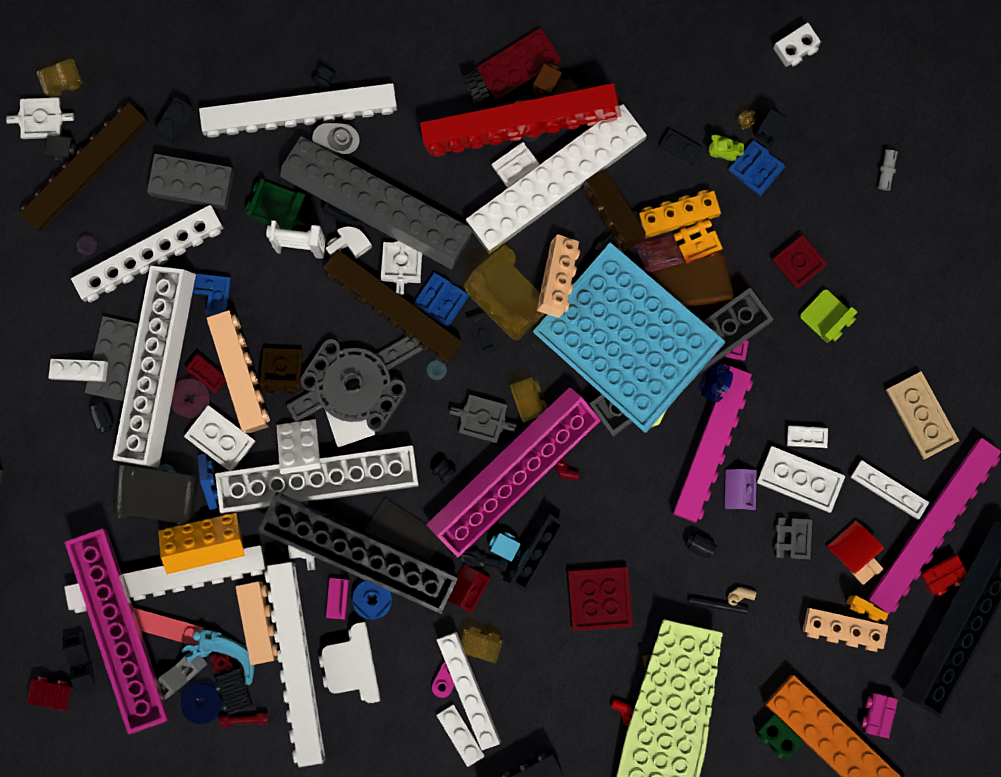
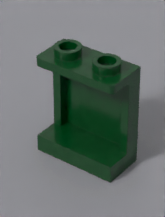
(275, 204)

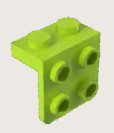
(828, 316)

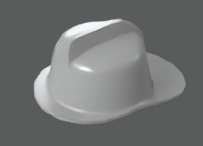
(336, 138)

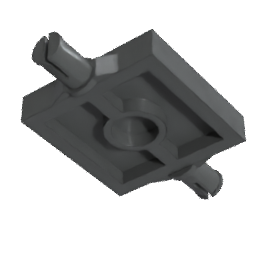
(483, 419)

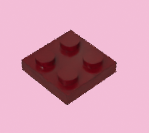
(799, 262)

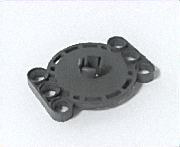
(358, 401)

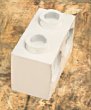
(794, 42)

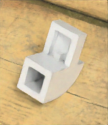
(352, 238)

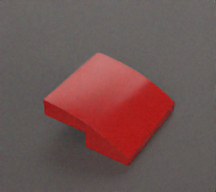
(855, 547)

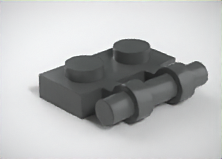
(800, 538)

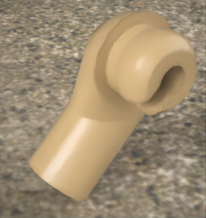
(740, 593)

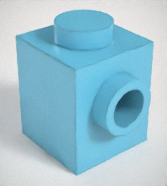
(504, 546)

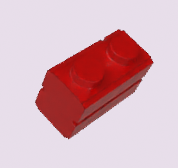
(943, 575)

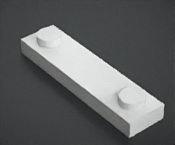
(889, 490)

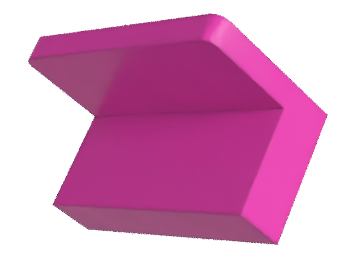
(337, 598)

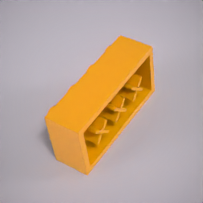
(201, 543)

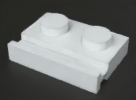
(515, 165)

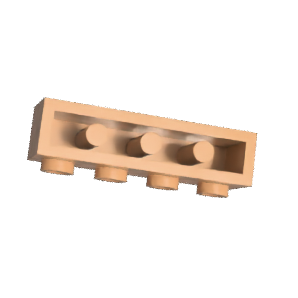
(558, 276)
(256, 622)
(845, 628)

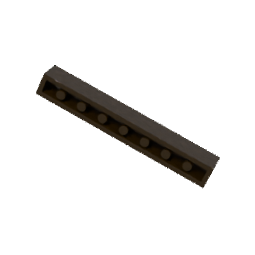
(83, 168)
(393, 307)

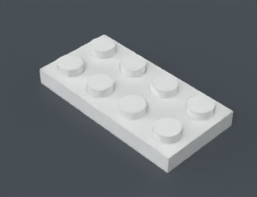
(800, 479)

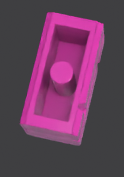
(879, 715)

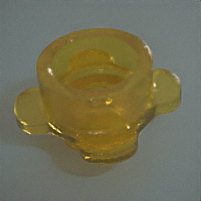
(746, 119)

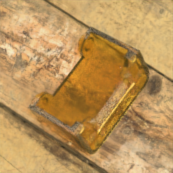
(505, 294)

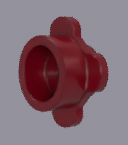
(217, 666)

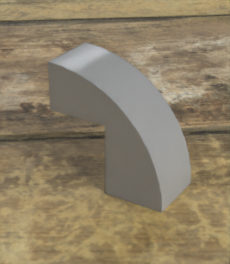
(180, 675)

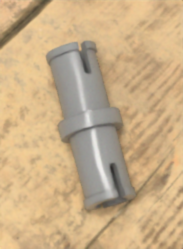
(887, 170)

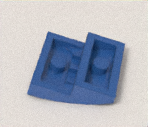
(756, 168)
(441, 300)

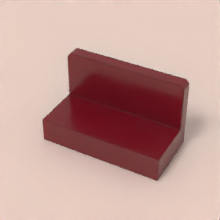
(468, 588)

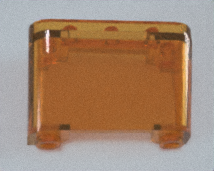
(697, 281)

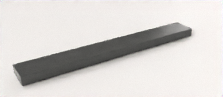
(390, 357)

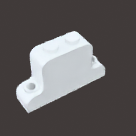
(351, 665)

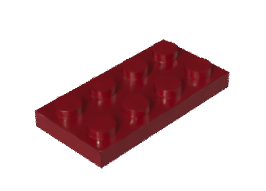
(518, 64)

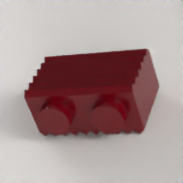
(50, 694)

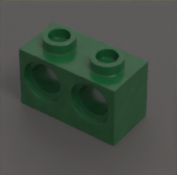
(783, 733)

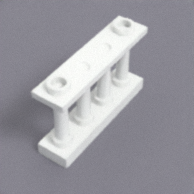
(311, 240)

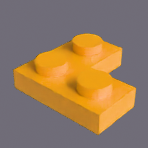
(860, 606)

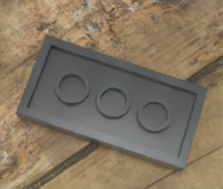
(115, 346)

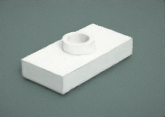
(807, 436)

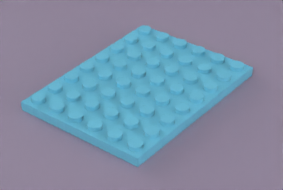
(629, 338)

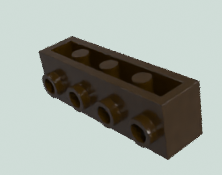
(614, 211)

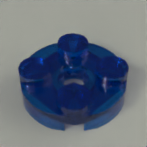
(717, 382)
(212, 703)

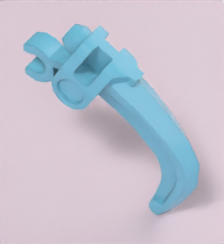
(213, 641)

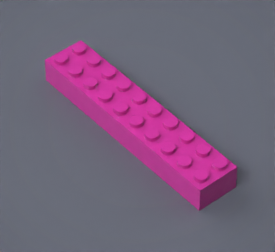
(513, 472)
(117, 631)

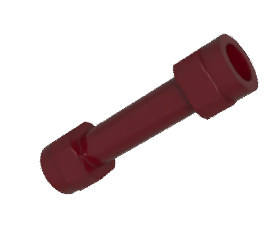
(226, 721)

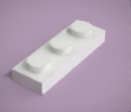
(78, 370)
(460, 735)

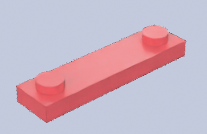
(166, 627)

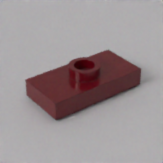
(206, 373)

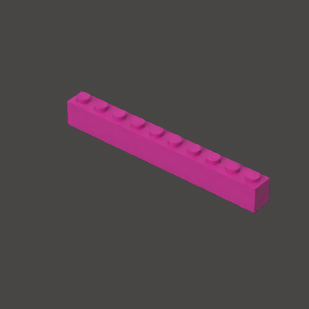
(934, 525)

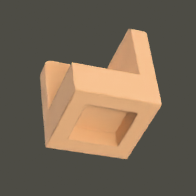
(868, 571)

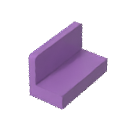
(740, 489)

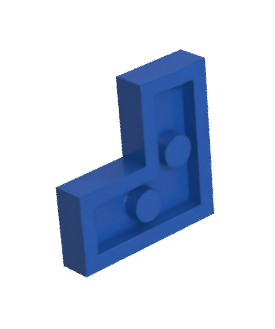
(216, 289)
(207, 481)

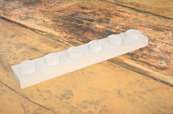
(469, 691)

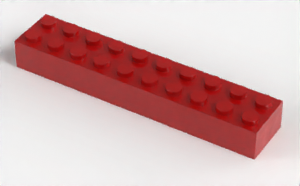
(521, 120)

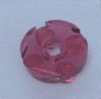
(191, 387)

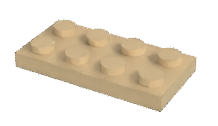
(922, 415)

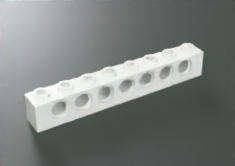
(84, 280)

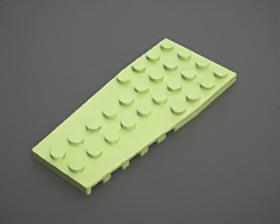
(674, 705)

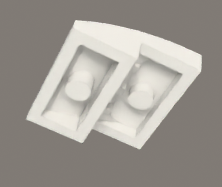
(348, 432)

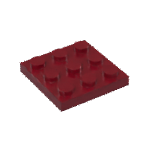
(600, 599)

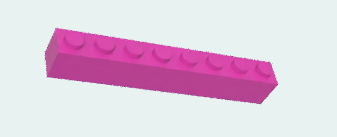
(711, 448)

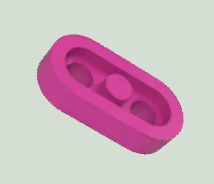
(443, 678)

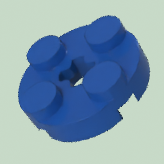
(372, 611)

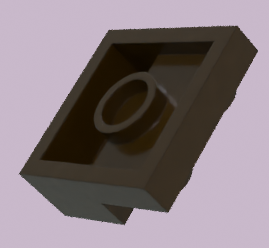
(281, 370)

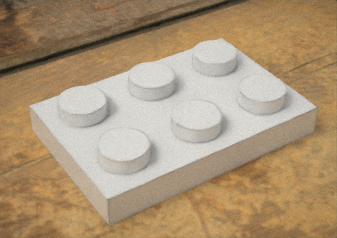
(219, 438)
(298, 446)

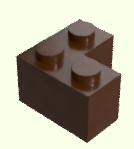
(551, 83)

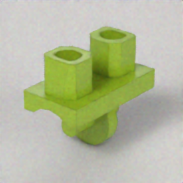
(725, 148)

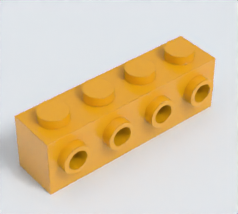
(679, 214)

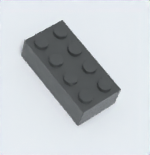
(190, 181)

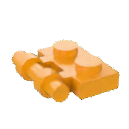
(701, 246)

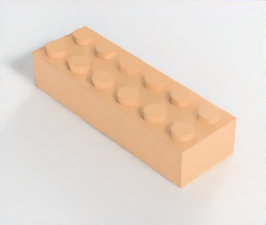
(237, 372)

